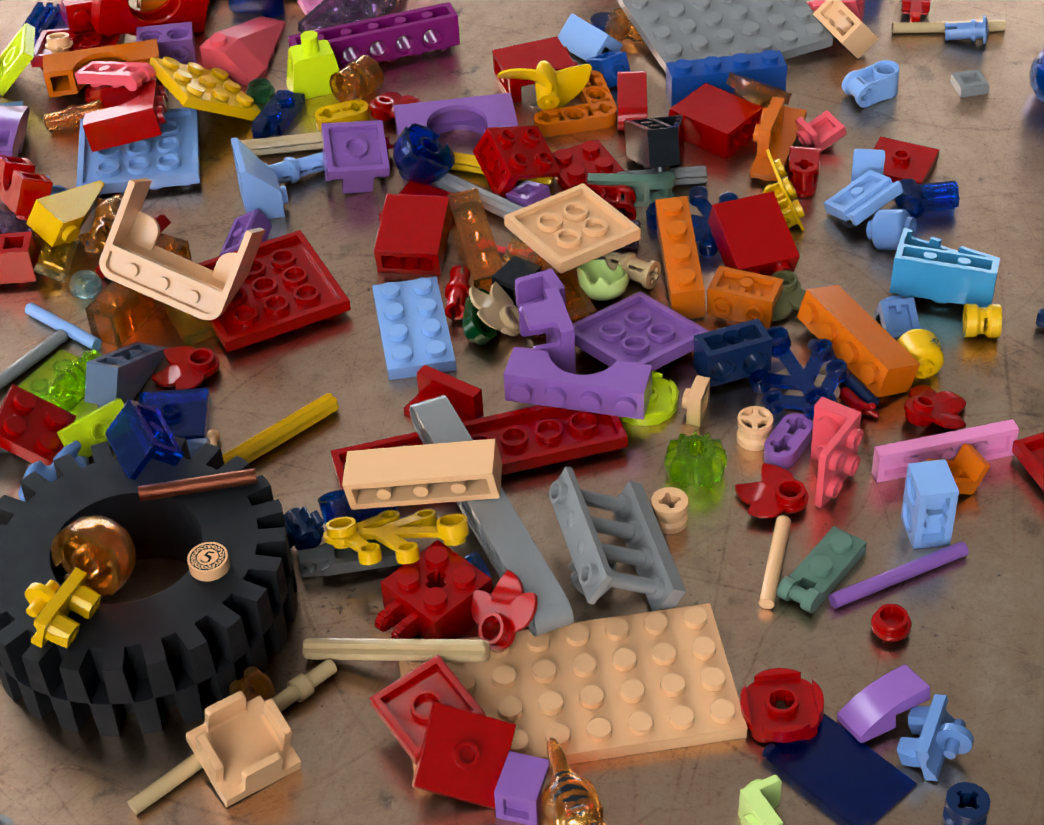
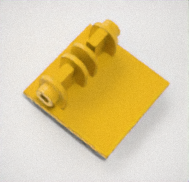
(785, 194)

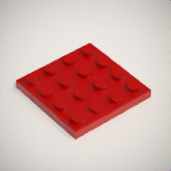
(281, 293)

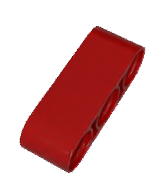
(631, 96)

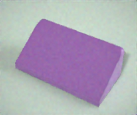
(245, 222)

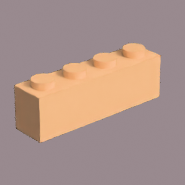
(422, 474)

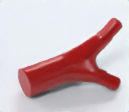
(858, 404)

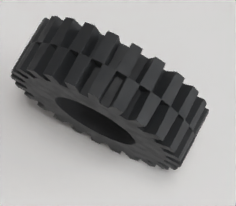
(160, 646)

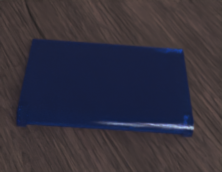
(842, 773)

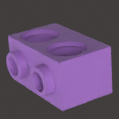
(173, 39)

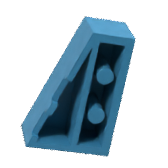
(943, 273)

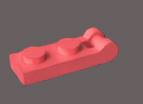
(115, 74)

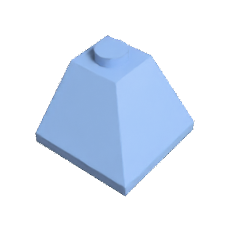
(258, 183)

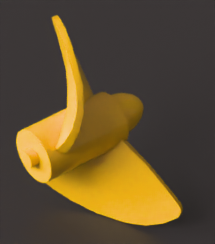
(551, 86)

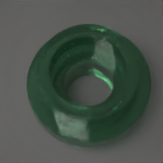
(260, 90)

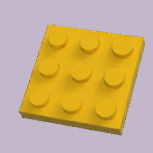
(204, 88)

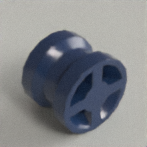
(967, 795)

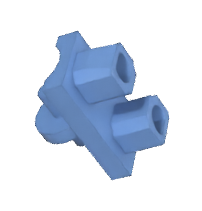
(939, 738)

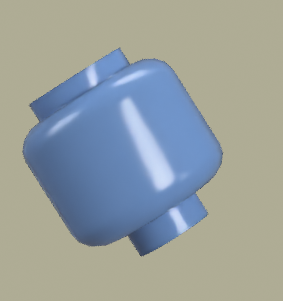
(887, 228)

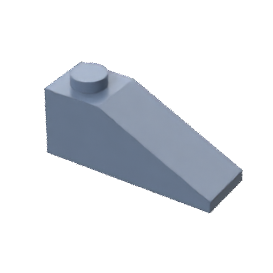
(121, 373)

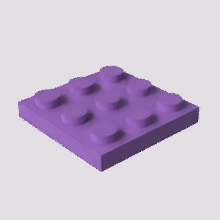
(637, 332)

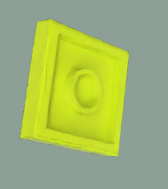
(16, 57)

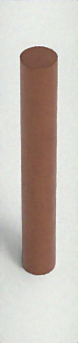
(197, 484)

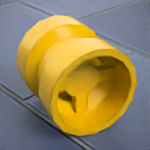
(982, 320)

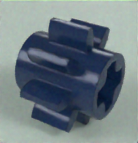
(303, 528)

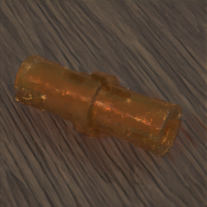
(70, 116)

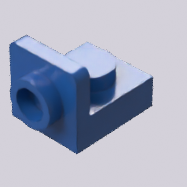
(609, 64)

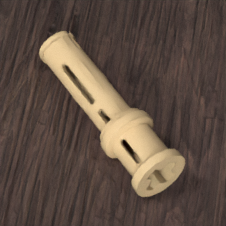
(631, 264)

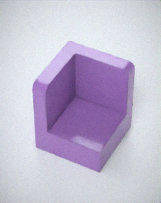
(531, 287)
(520, 788)

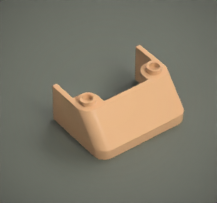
(162, 275)

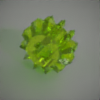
(695, 460)

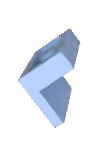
(585, 39)

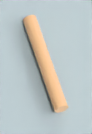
(774, 562)

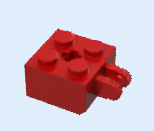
(431, 596)

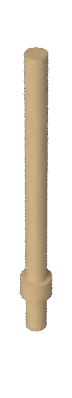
(297, 690)

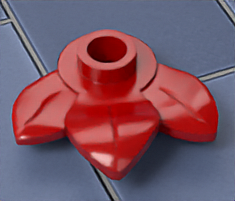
(383, 106)
(187, 367)
(929, 406)
(774, 493)
(503, 611)

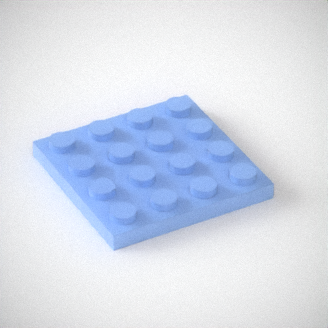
(164, 159)

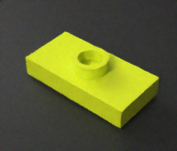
(91, 428)

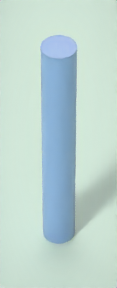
(58, 323)

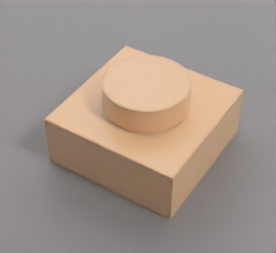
(696, 400)

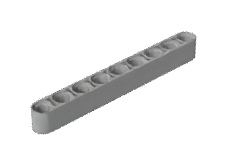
(498, 524)

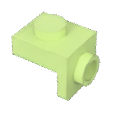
(758, 801)

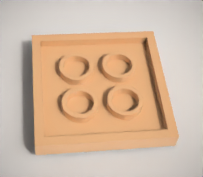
(572, 228)

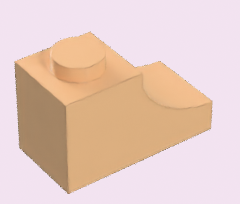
(846, 27)

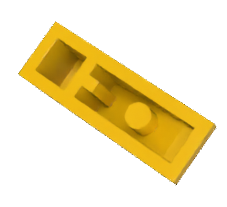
(63, 214)

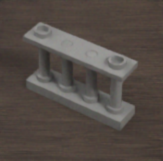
(634, 523)

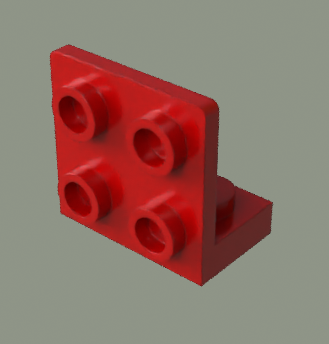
(513, 155)

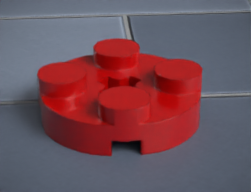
(787, 724)

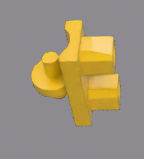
(54, 607)

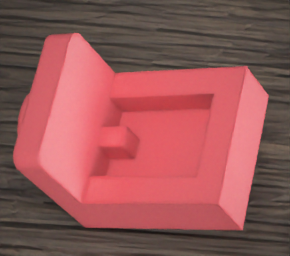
(820, 131)

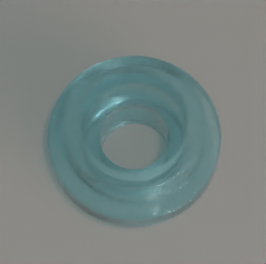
(85, 284)

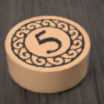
(208, 561)

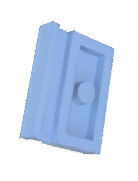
(863, 197)

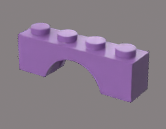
(617, 391)

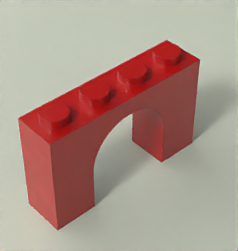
(117, 17)
(127, 114)

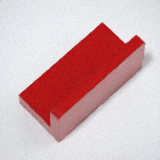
(463, 396)

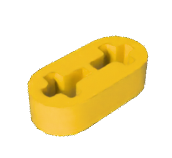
(342, 112)

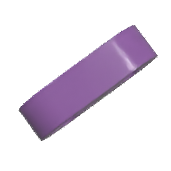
(794, 444)

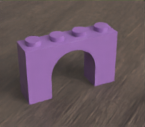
(465, 113)

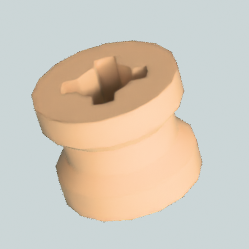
(754, 427)
(670, 509)

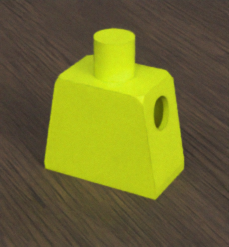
(310, 66)

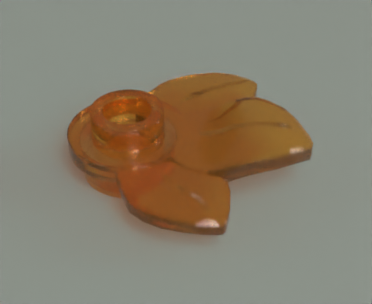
(620, 27)

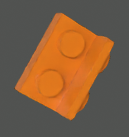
(743, 295)

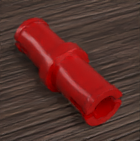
(457, 291)

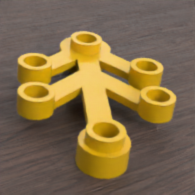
(392, 532)

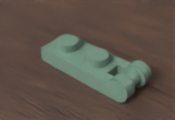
(640, 183)
(822, 569)

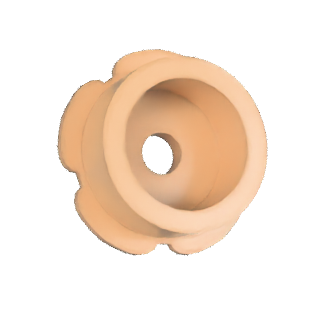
(58, 42)

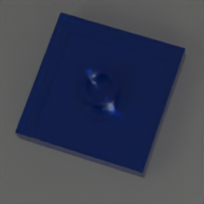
(183, 410)

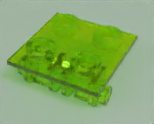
(61, 379)

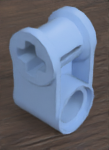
(872, 83)

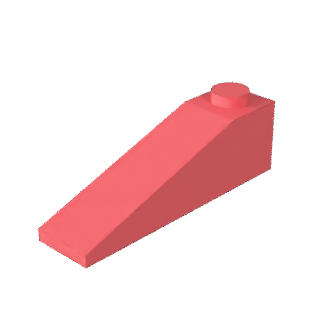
(243, 49)

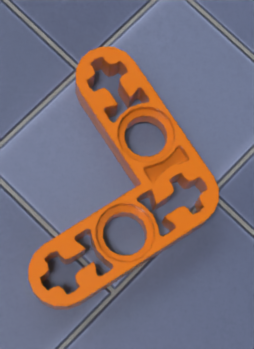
(589, 116)

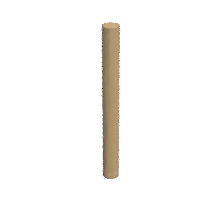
(938, 26)

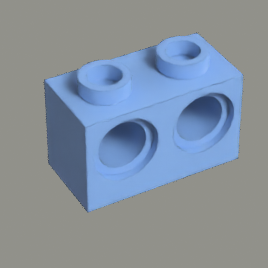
(929, 504)

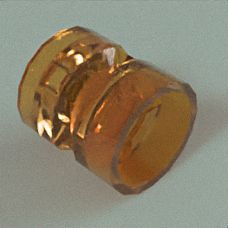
(356, 79)

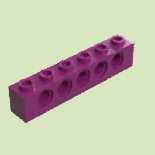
(387, 30)

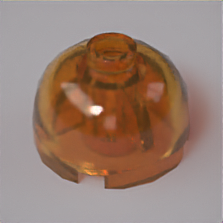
(99, 549)

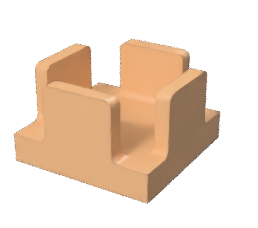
(243, 746)

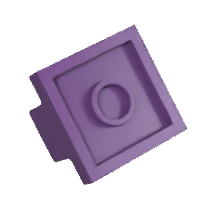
(355, 154)
(553, 320)

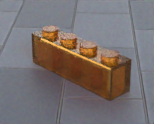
(121, 310)

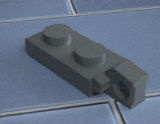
(327, 560)

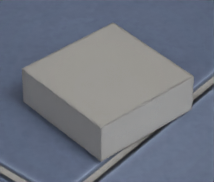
(969, 83)

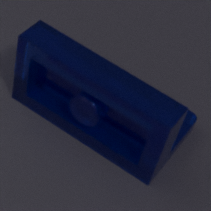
(140, 435)

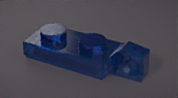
(277, 114)

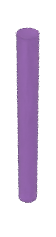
(898, 574)

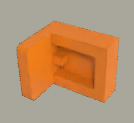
(967, 469)

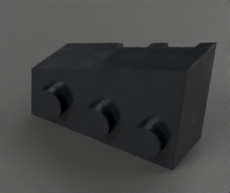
(655, 141)

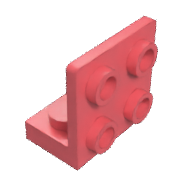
(835, 446)

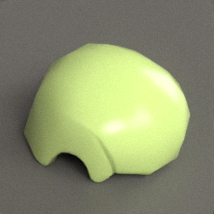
(600, 281)

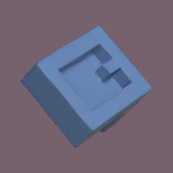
(897, 315)

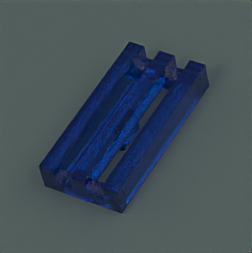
(39, 14)

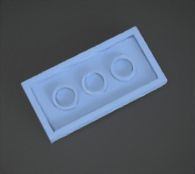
(413, 327)

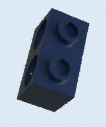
(732, 352)

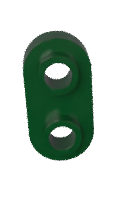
(473, 326)

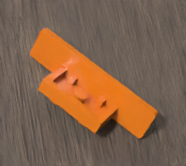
(776, 133)

